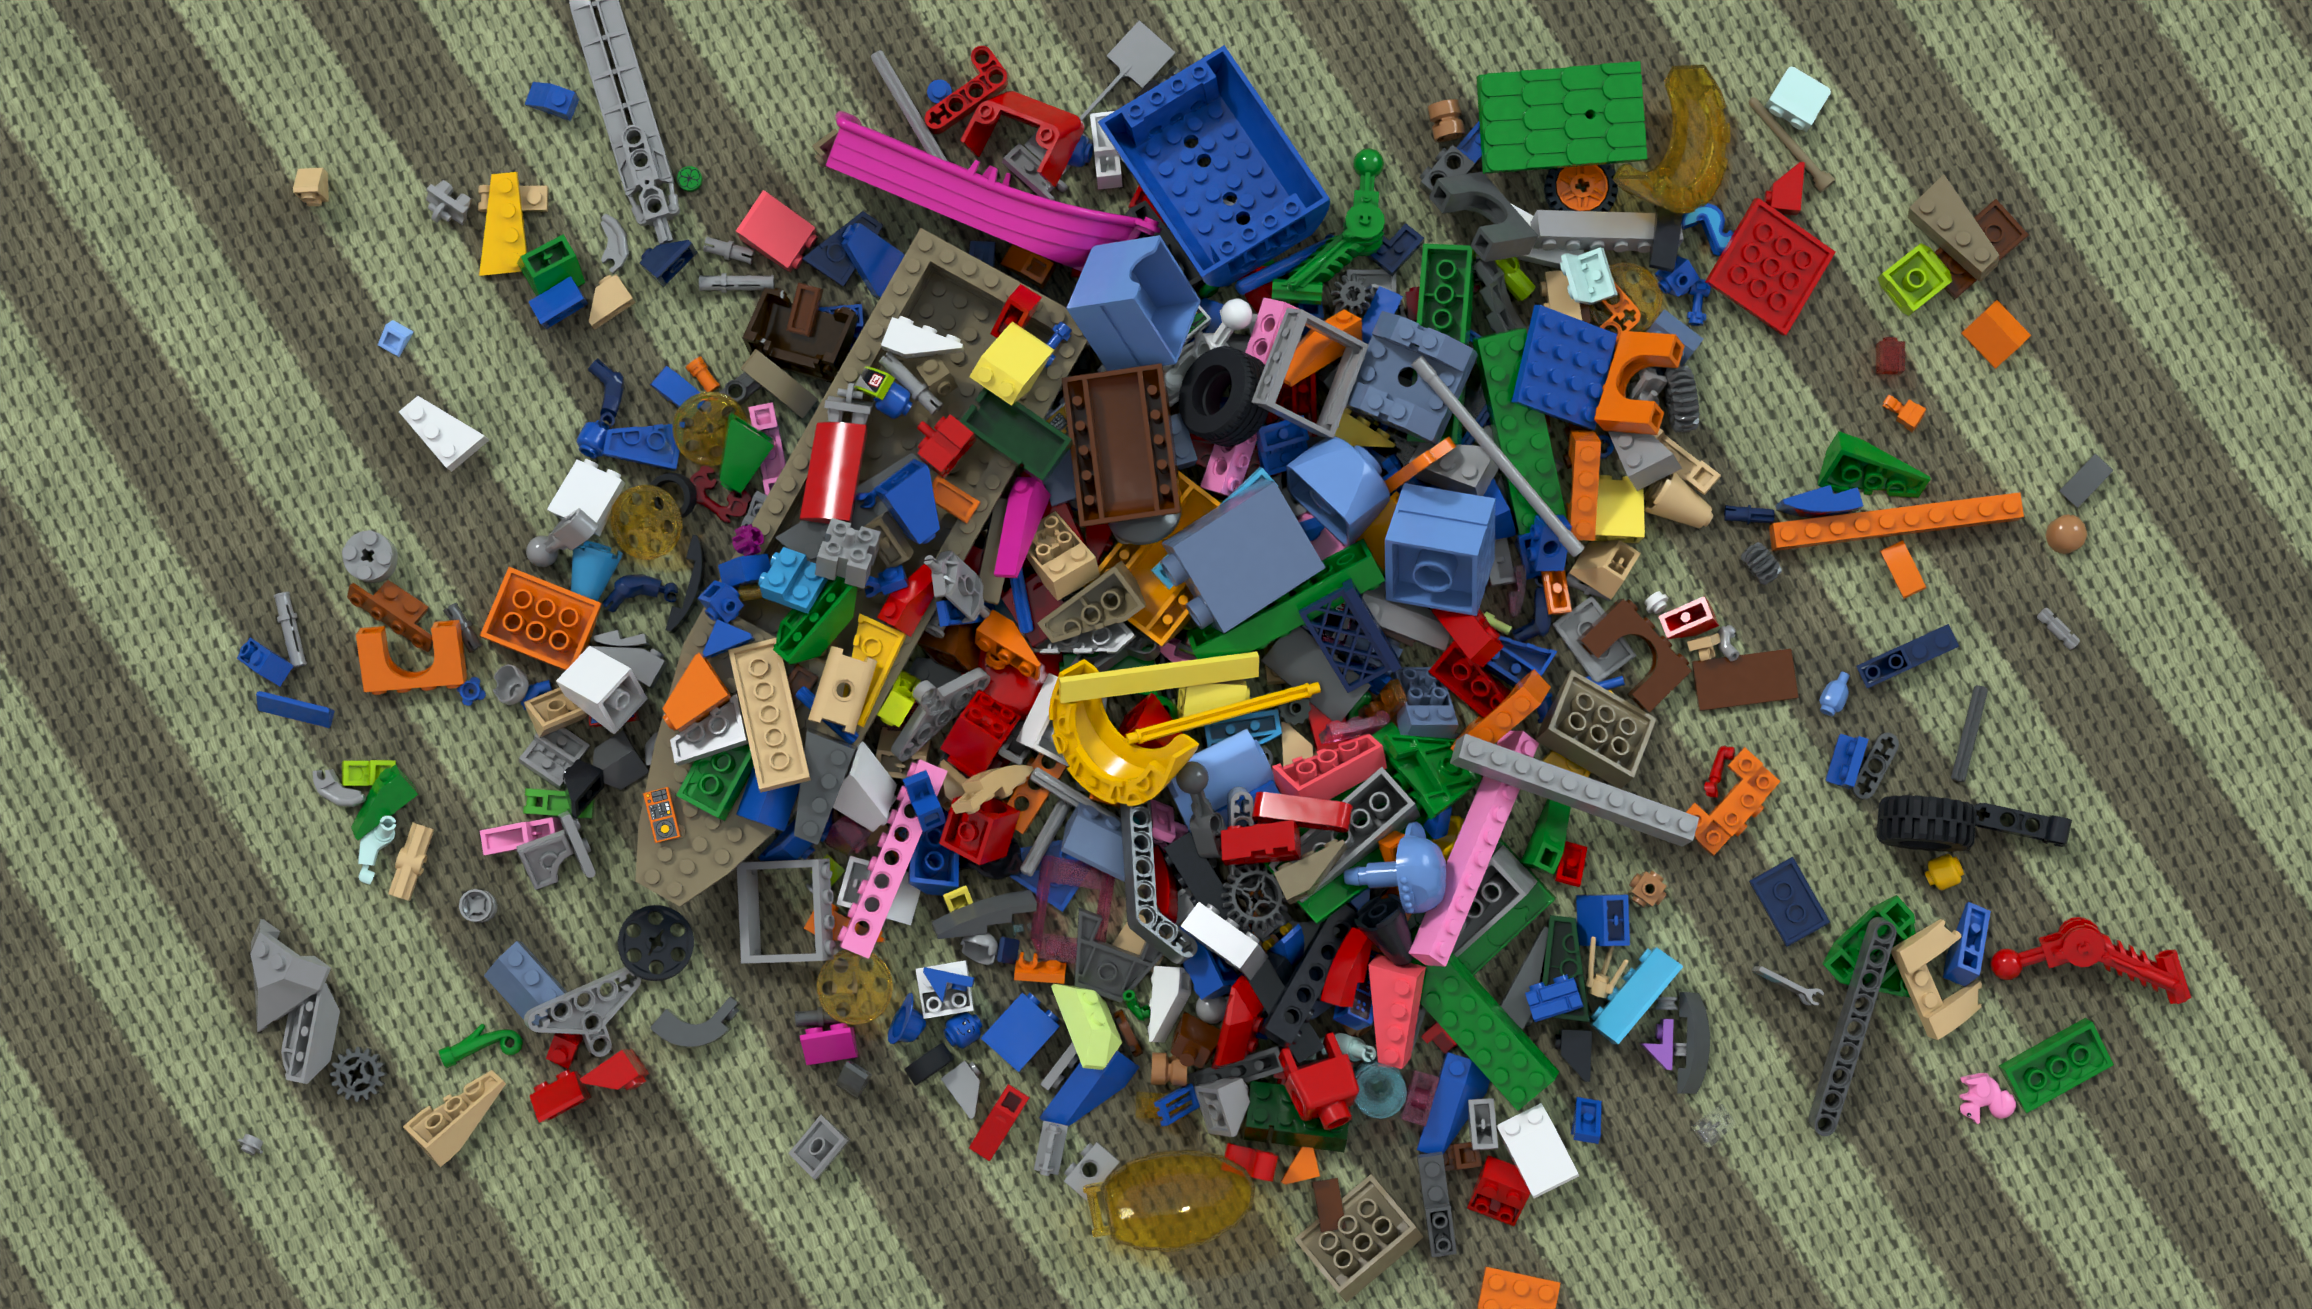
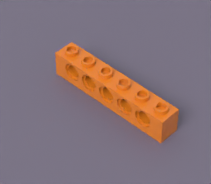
(1035, 797)

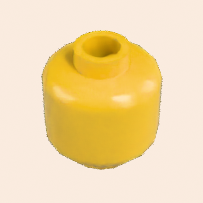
(1944, 872)

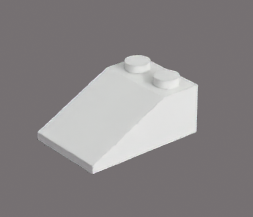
(1537, 1150)

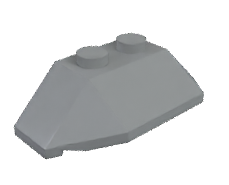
(310, 1036)

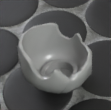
(511, 684)
(982, 954)

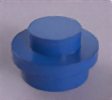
(938, 91)

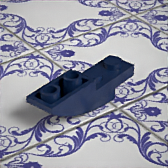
(1907, 656)

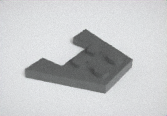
(1105, 966)

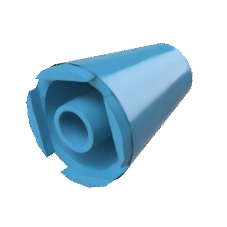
(593, 568)

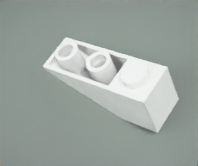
(912, 341)
(1169, 995)

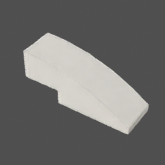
(1106, 157)

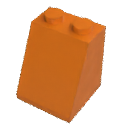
(695, 695)

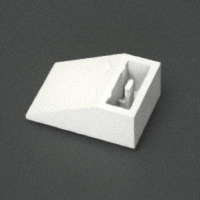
(905, 900)

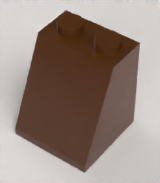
(955, 649)

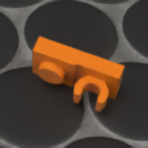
(1043, 971)

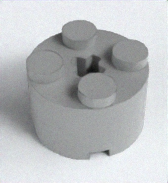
(356, 557)

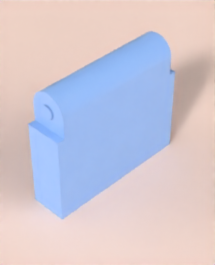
(1230, 764)

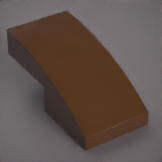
(1461, 1157)

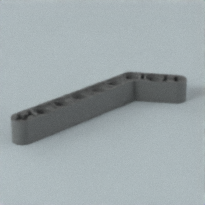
(1146, 883)

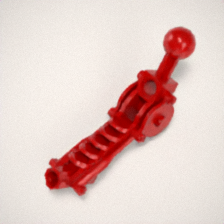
(2084, 945)

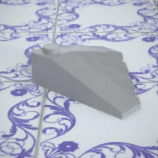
(1107, 639)

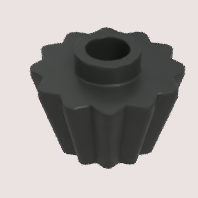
(1301, 713)

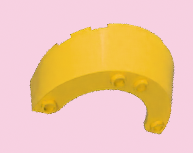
(1101, 755)

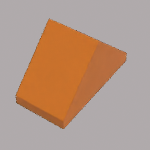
(1302, 1167)

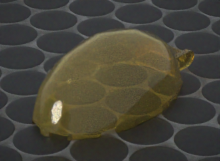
(1172, 1200)

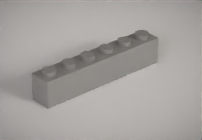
(1594, 230)

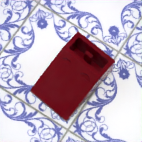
(1040, 601)

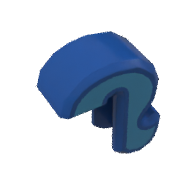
(1712, 222)

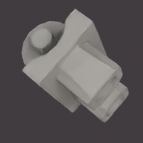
(446, 207)
(1648, 386)
(837, 405)

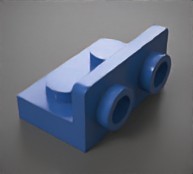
(1846, 760)

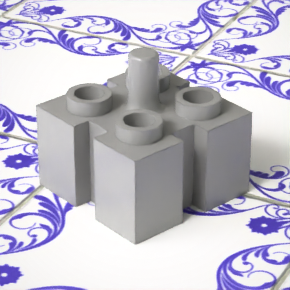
(847, 553)

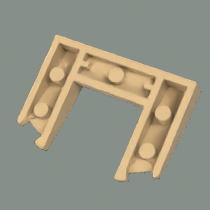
(1911, 958)

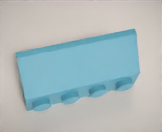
(1636, 995)

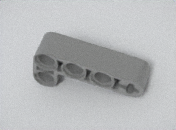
(1235, 815)

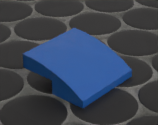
(1280, 445)

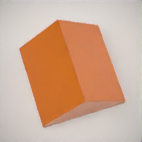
(1996, 334)

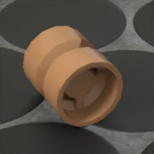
(1446, 120)
(1167, 1069)

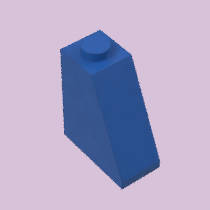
(872, 257)

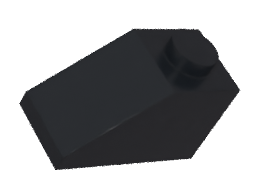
(582, 785)
(1575, 1050)

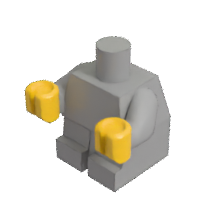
(1282, 926)

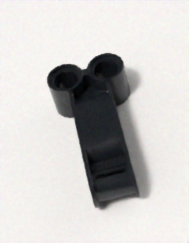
(2050, 829)

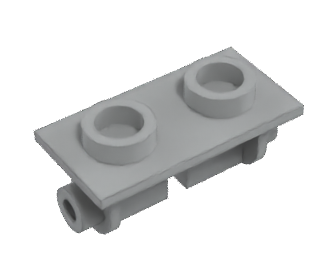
(1050, 1148)

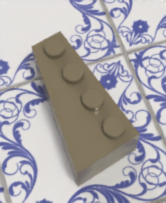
(1953, 228)

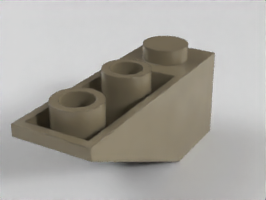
(1305, 875)

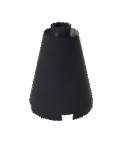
(1387, 927)

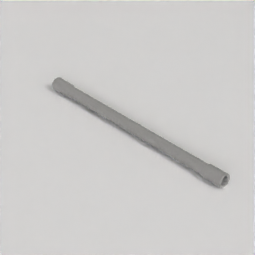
(1564, 535)

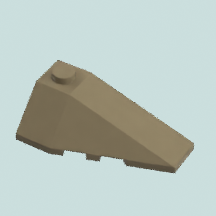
(1103, 602)

